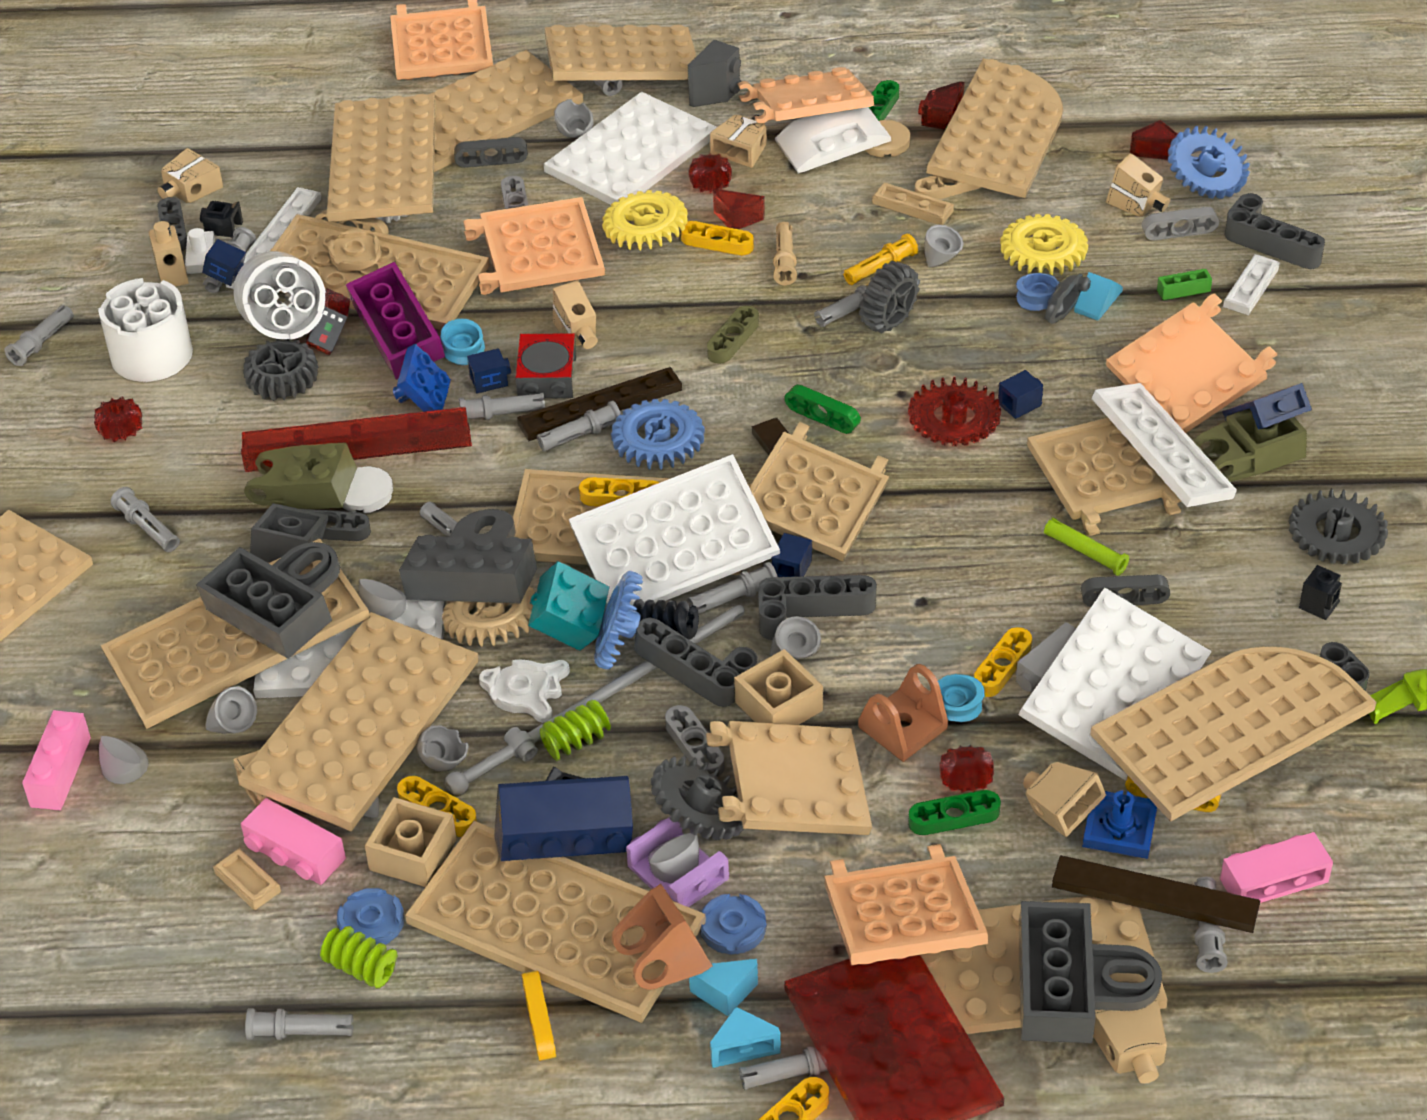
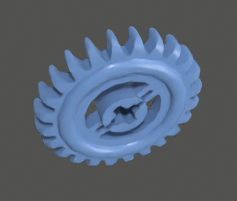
(1215, 156)
(657, 442)
(618, 619)

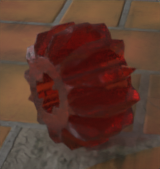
(710, 172)
(118, 419)
(966, 768)

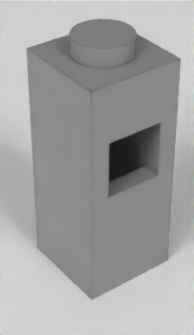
(1037, 662)

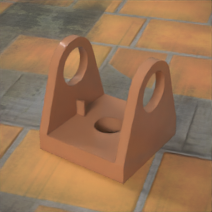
(909, 703)
(664, 938)

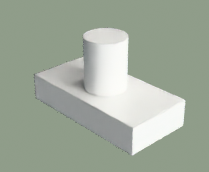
(197, 247)

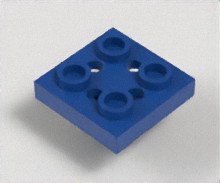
(422, 381)
(1121, 817)

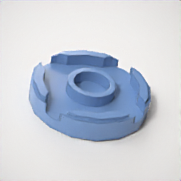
(373, 914)
(733, 924)

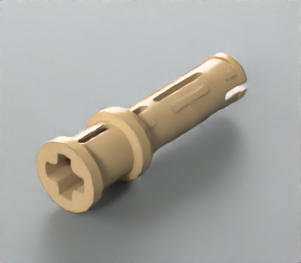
(784, 259)

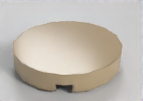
(899, 140)
(354, 250)

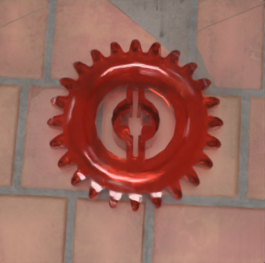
(954, 402)

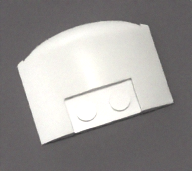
(830, 137)

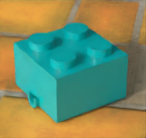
(568, 606)

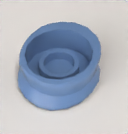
(1035, 290)

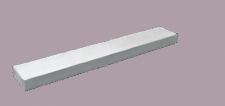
(300, 202)

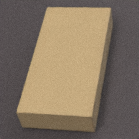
(247, 879)

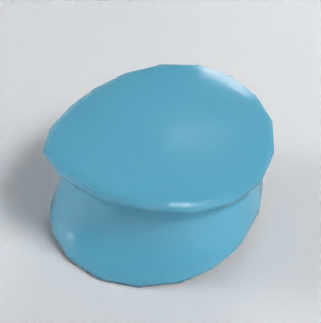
(461, 339)
(961, 697)

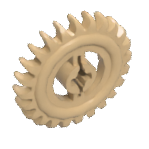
(488, 619)

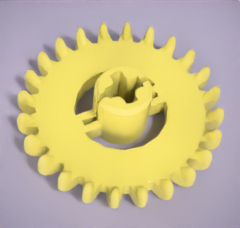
(647, 223)
(1041, 248)

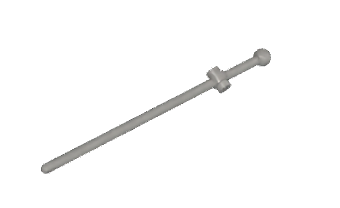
(522, 743)

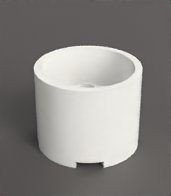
(257, 295)
(146, 330)

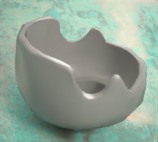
(573, 119)
(441, 748)

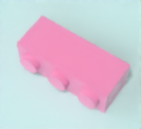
(56, 760)
(293, 841)
(1277, 868)

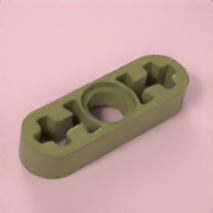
(732, 343)

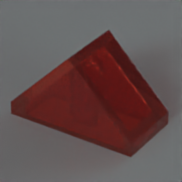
(1152, 141)
(738, 208)

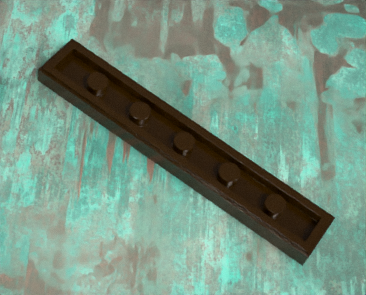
(623, 394)
(1156, 893)

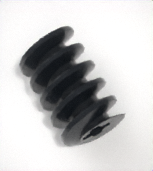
(675, 616)

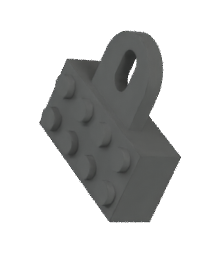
(471, 564)
(273, 599)
(1070, 977)

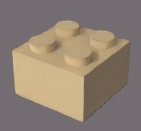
(779, 691)
(410, 842)

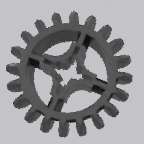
(889, 296)
(280, 369)

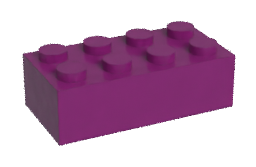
(393, 316)

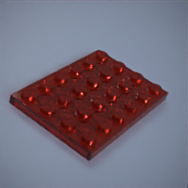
(893, 1042)

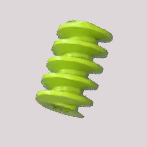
(574, 727)
(359, 956)

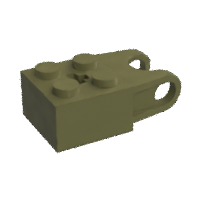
(1250, 449)
(304, 476)

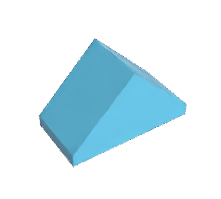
(1098, 297)
(726, 984)
(744, 1039)

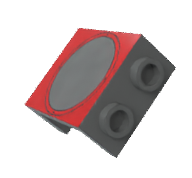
(546, 364)

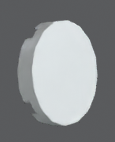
(369, 490)

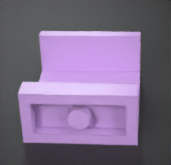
(692, 886)

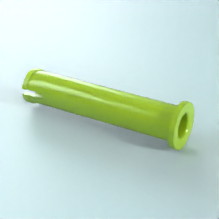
(1087, 546)

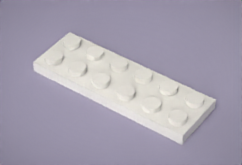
(1164, 445)

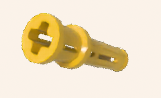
(890, 252)

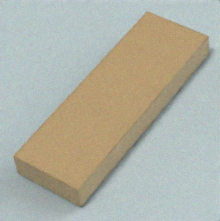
(913, 203)

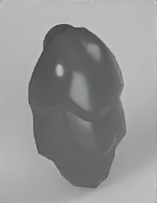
(1065, 296)

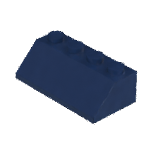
(563, 818)

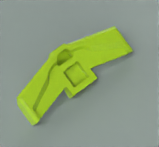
(1401, 694)

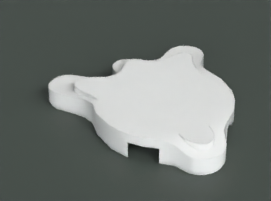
(525, 686)

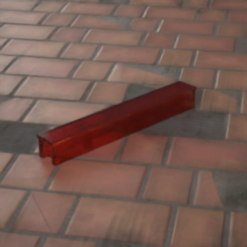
(367, 436)

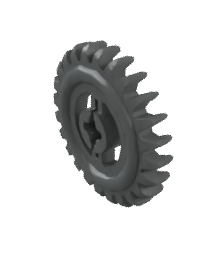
(1339, 516)
(694, 798)

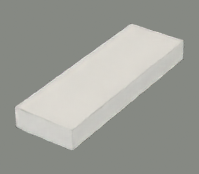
(1251, 284)

